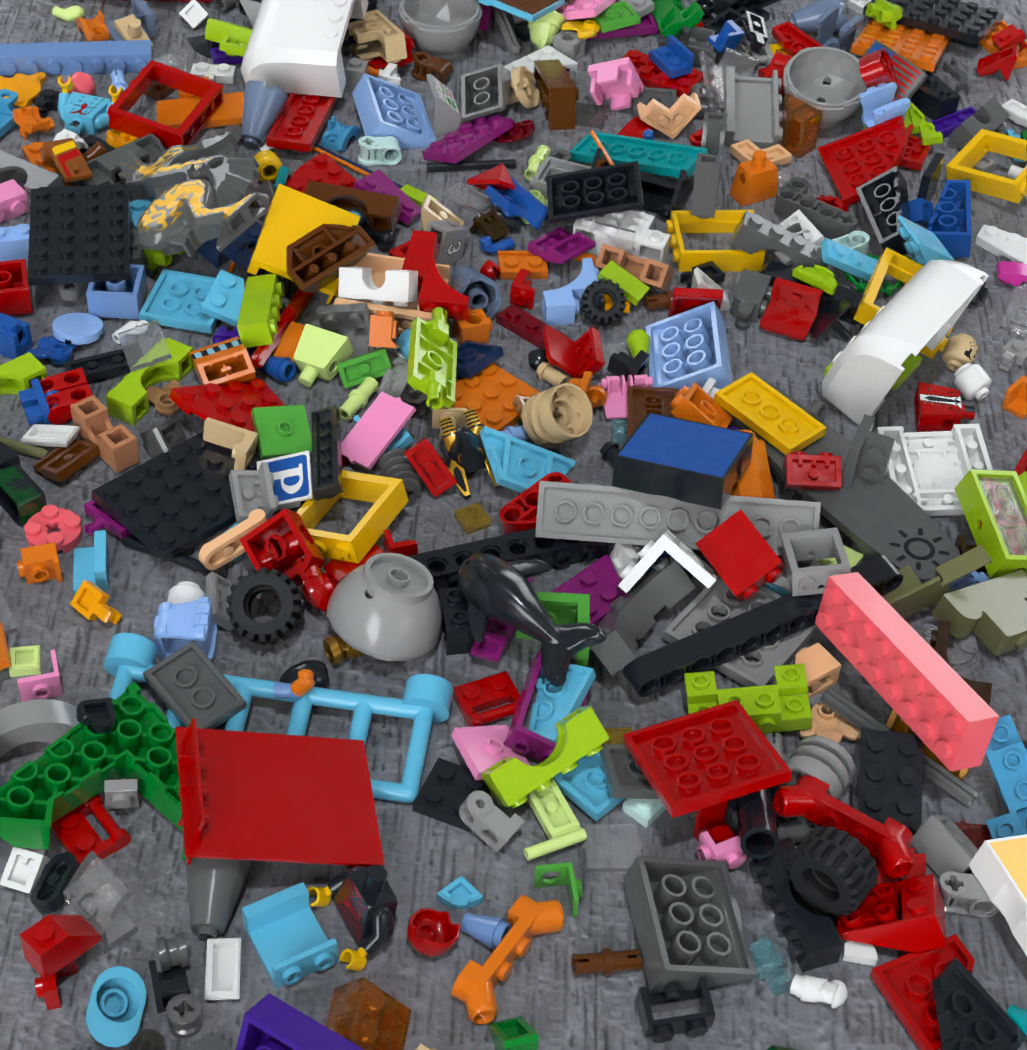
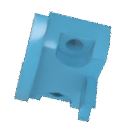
(338, 135)

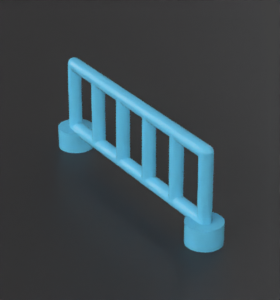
(425, 701)

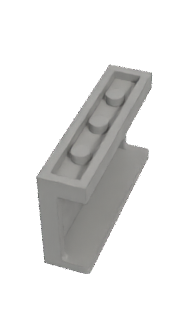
(752, 108)

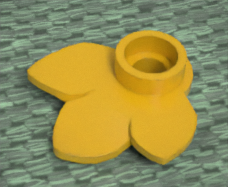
(584, 29)

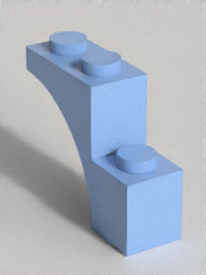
(563, 303)

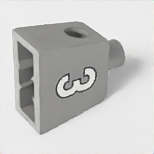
(450, 239)

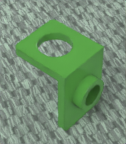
(565, 877)

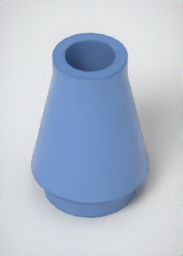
(486, 929)

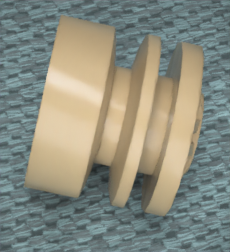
(557, 414)

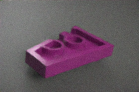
(380, 183)

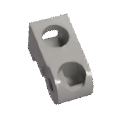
(488, 820)

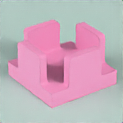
(615, 81)

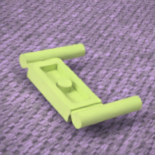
(556, 820)

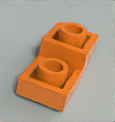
(289, 341)

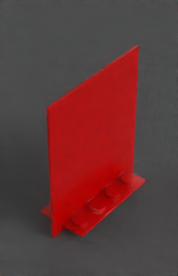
(276, 798)

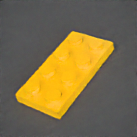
(770, 414)

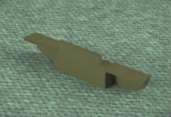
(915, 596)

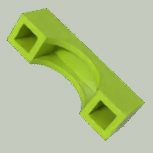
(17, 373)
(130, 399)
(577, 736)

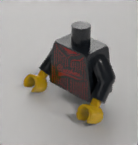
(366, 907)

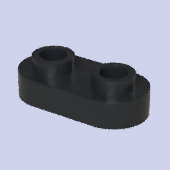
(49, 889)

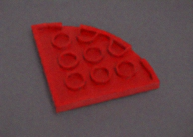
(864, 156)
(320, 169)
(226, 402)

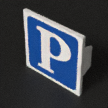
(291, 478)

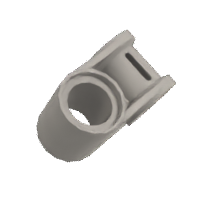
(967, 895)

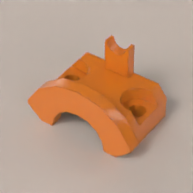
(94, 28)
(30, 121)

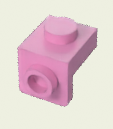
(727, 851)

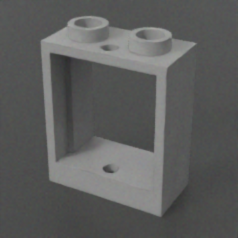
(551, 167)
(812, 546)

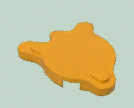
(25, 86)

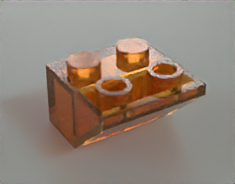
(799, 126)
(368, 1016)

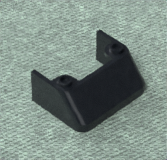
(659, 192)

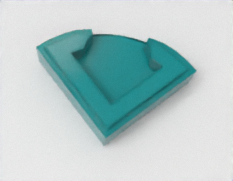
(283, 176)

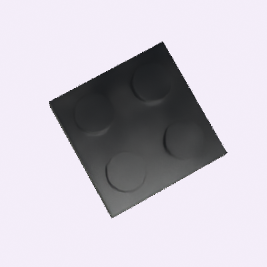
(445, 792)

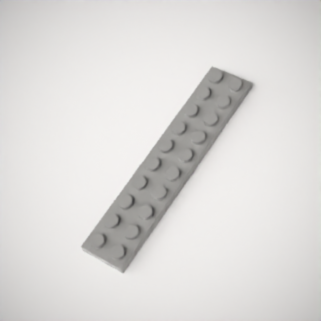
(636, 517)

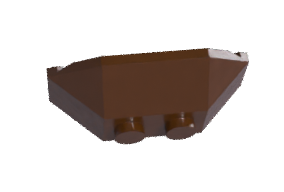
(316, 257)

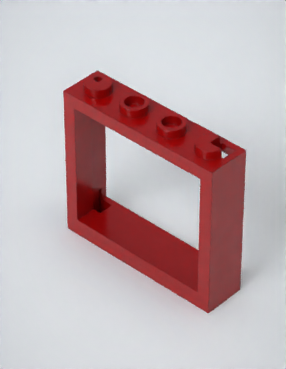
(157, 72)

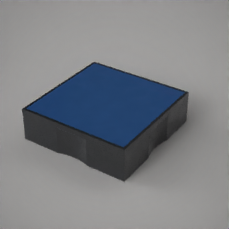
(683, 460)

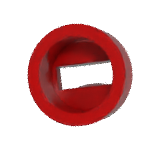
(491, 270)

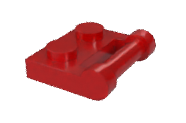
(486, 694)
(79, 836)

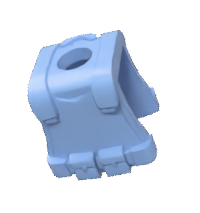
(879, 105)
(182, 623)

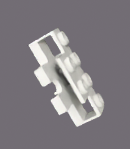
(647, 242)

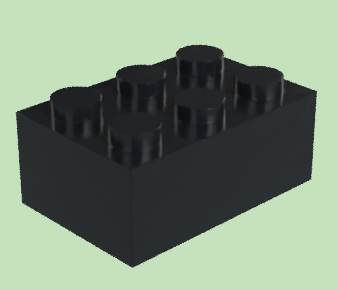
(889, 777)

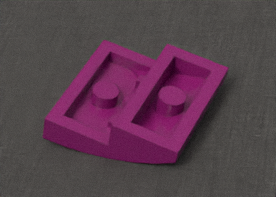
(560, 246)

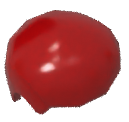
(432, 932)

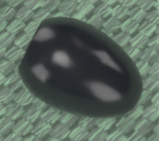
(319, 669)

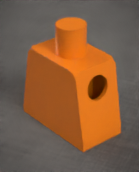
(755, 180)

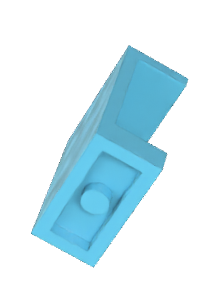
(288, 936)

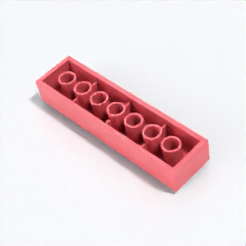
(906, 672)

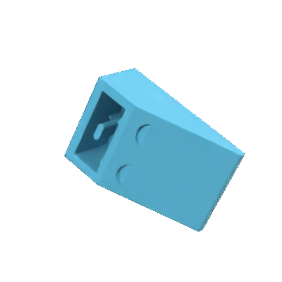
(921, 243)

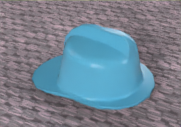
(116, 1006)

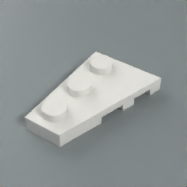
(545, 53)
(1003, 243)

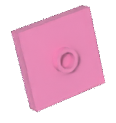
(484, 747)

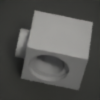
(569, 44)

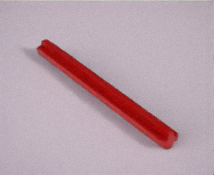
(289, 314)

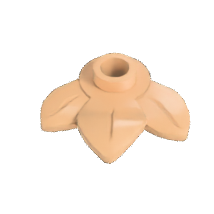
(829, 725)

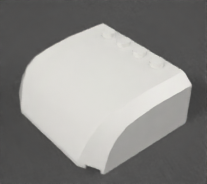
(301, 45)
(913, 318)

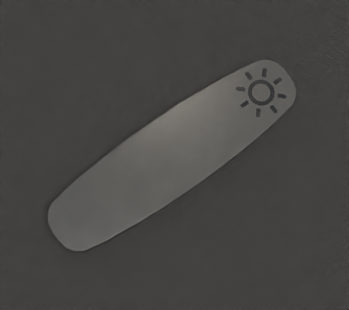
(871, 514)

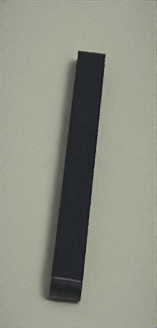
(743, 633)

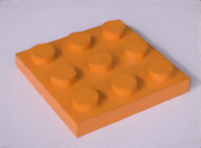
(492, 396)

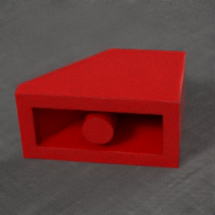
(57, 942)

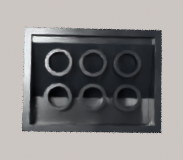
(594, 192)

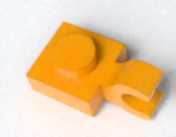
(92, 603)

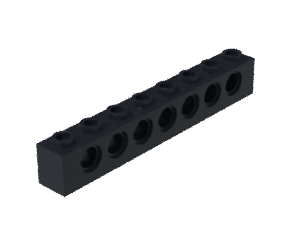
(510, 547)

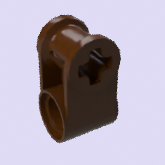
(433, 65)

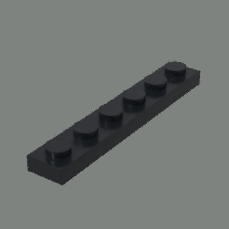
(326, 453)

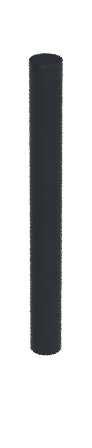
(469, 165)
(180, 559)

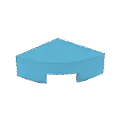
(460, 895)

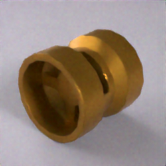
(338, 650)

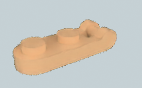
(227, 545)

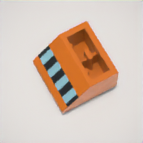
(223, 363)

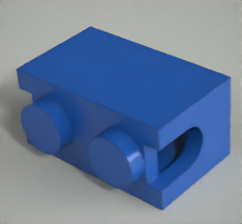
(14, 337)

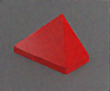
(495, 177)

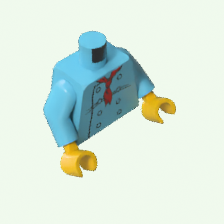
(84, 112)

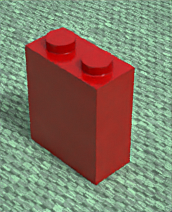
(741, 556)

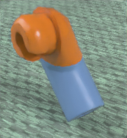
(297, 688)

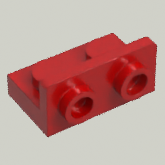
(812, 471)

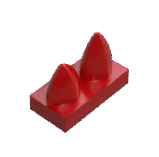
(430, 467)

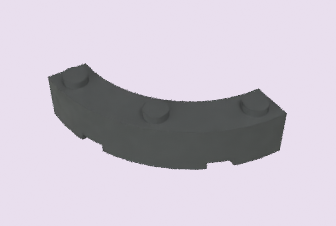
(634, 612)

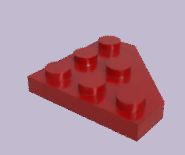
(909, 988)

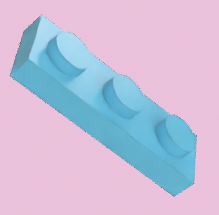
(847, 259)

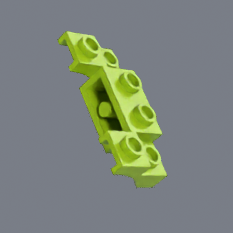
(770, 706)

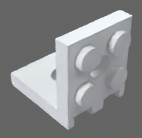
(678, 551)

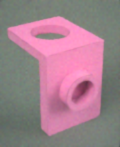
(42, 685)

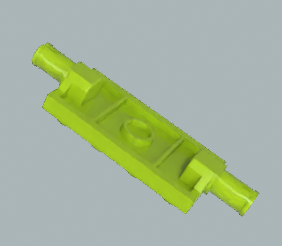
(433, 360)

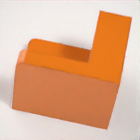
(1016, 398)

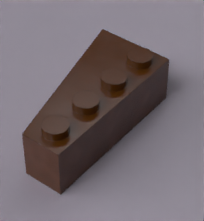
(557, 93)

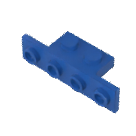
(518, 203)

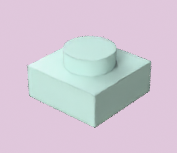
(643, 810)

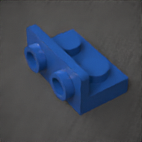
(673, 59)

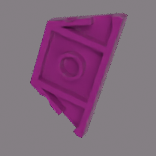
(600, 582)

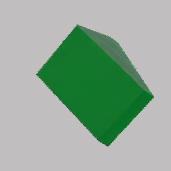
(513, 1035)

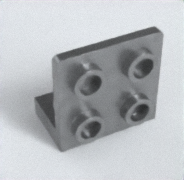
(349, 321)

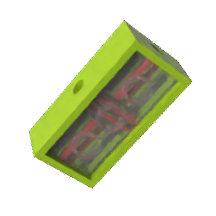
(997, 517)

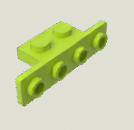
(232, 37)

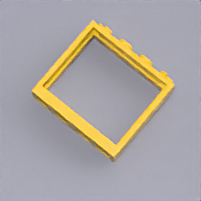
(900, 269)

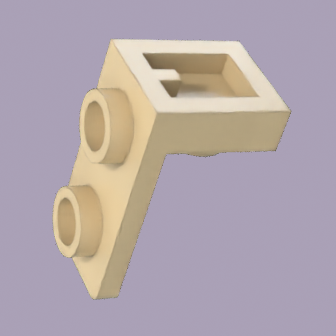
(240, 440)

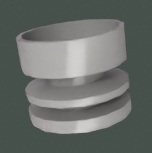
(823, 760)

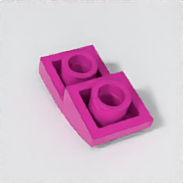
(1012, 272)

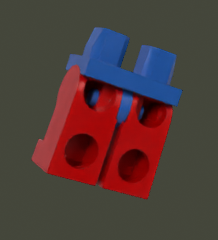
(51, 397)

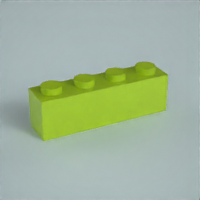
(260, 310)

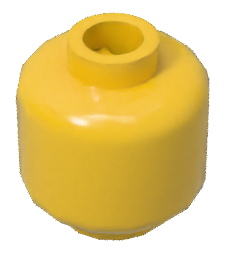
(269, 165)

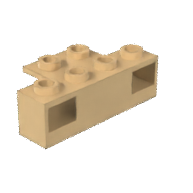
(376, 38)

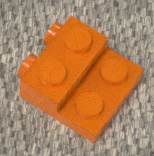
(699, 407)

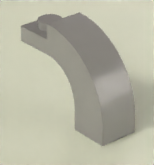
(35, 721)

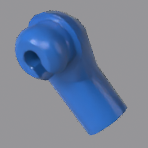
(493, 247)

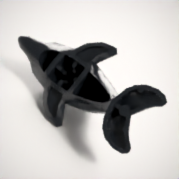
(504, 594)

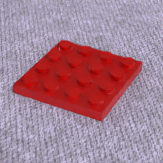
(706, 758)

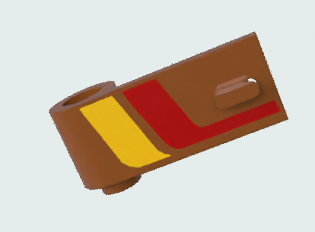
(67, 159)

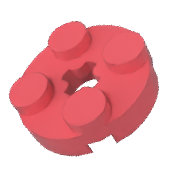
(50, 519)

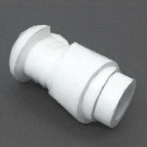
(819, 990)

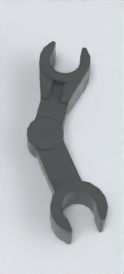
(962, 77)

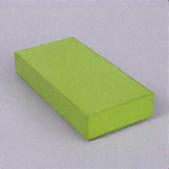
(633, 288)

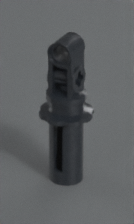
(757, 822)

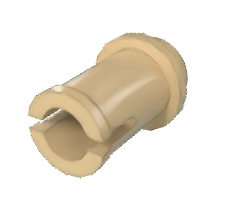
(547, 372)

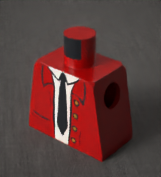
(939, 408)

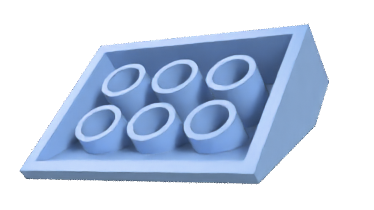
(392, 112)
(690, 349)

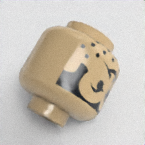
(959, 351)

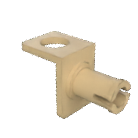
(457, 416)

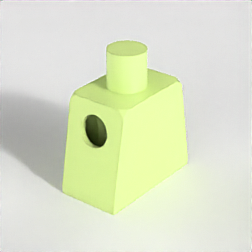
(319, 353)

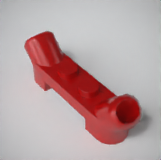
(885, 841)

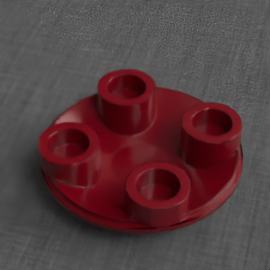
(518, 132)

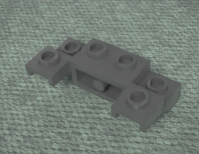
(104, 169)

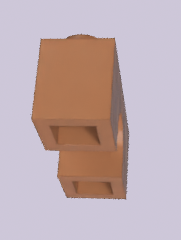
(650, 272)
(116, 445)

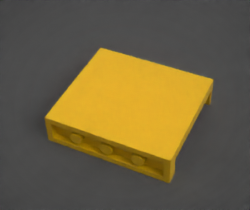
(287, 220)

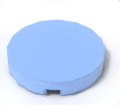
(77, 327)

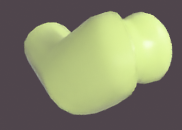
(68, 14)

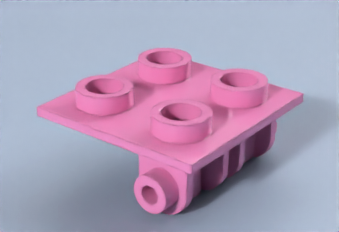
(617, 393)

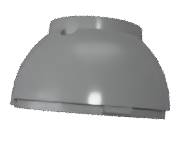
(440, 25)
(816, 65)
(401, 616)

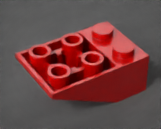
(899, 916)

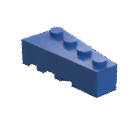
(953, 218)

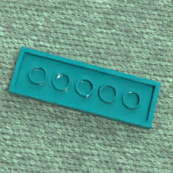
(652, 155)

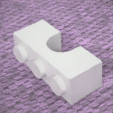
(399, 286)

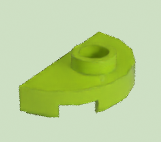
(817, 277)

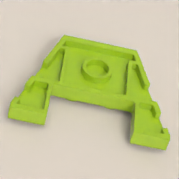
(926, 130)

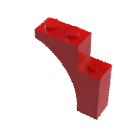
(433, 290)

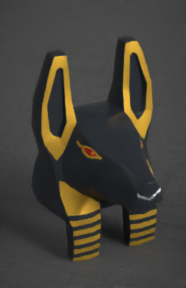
(465, 450)

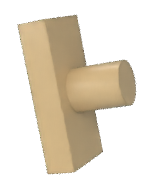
(130, 29)

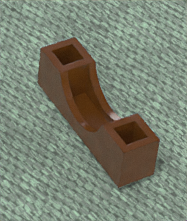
(378, 208)

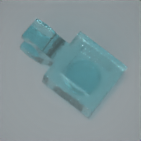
(769, 966)

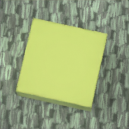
(25, 661)

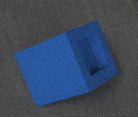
(727, 38)
(920, 211)

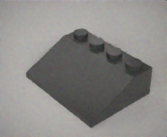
(687, 923)

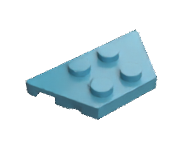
(520, 463)

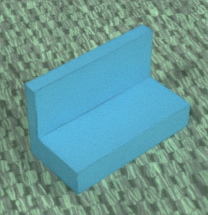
(92, 563)

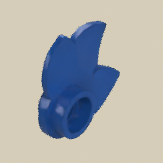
(54, 349)

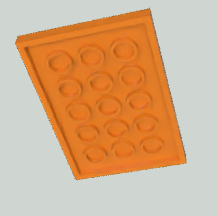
(916, 45)

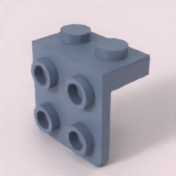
(141, 11)

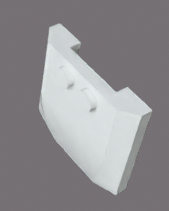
(934, 463)

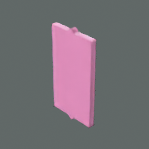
(376, 430)

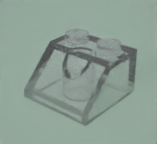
(102, 902)

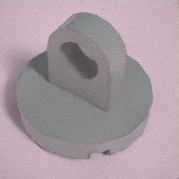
(395, 383)

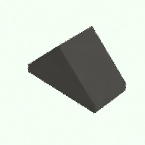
(163, 437)

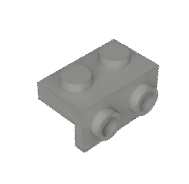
(253, 491)

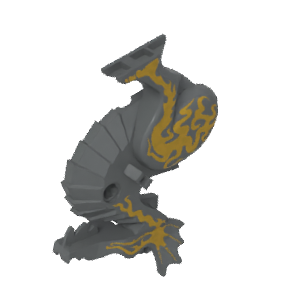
(199, 193)

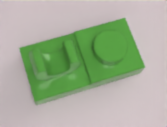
(370, 364)

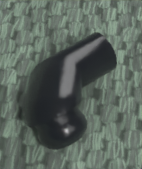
(513, 224)

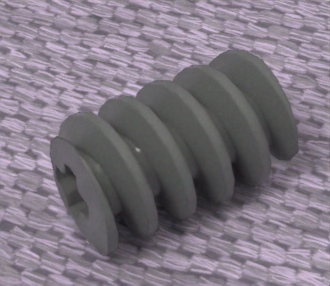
(396, 465)

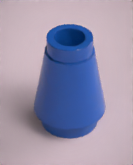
(280, 368)

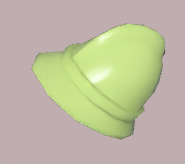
(545, 28)

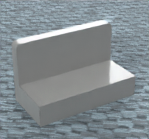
(944, 845)

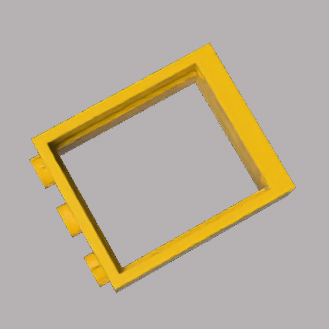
(986, 183)
(723, 222)
(388, 499)

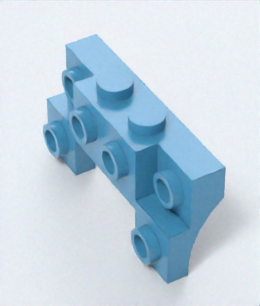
(1009, 768)

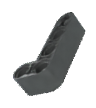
(826, 218)

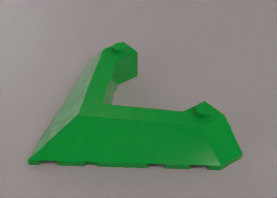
(81, 761)

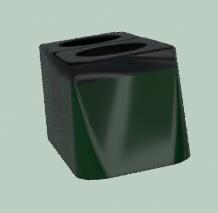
(20, 494)

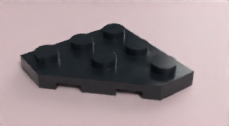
(969, 1015)

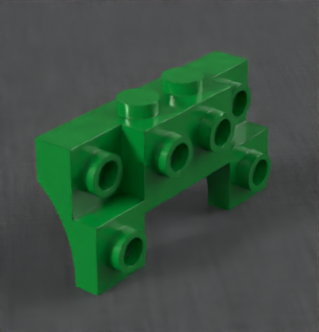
(672, 16)

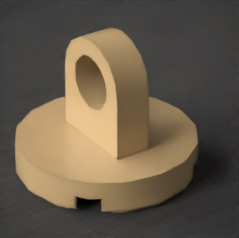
(523, 88)

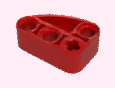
(877, 68)
(521, 512)

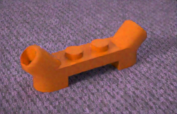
(477, 982)

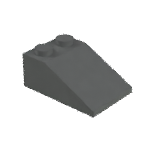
(484, 92)

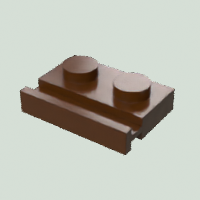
(65, 461)

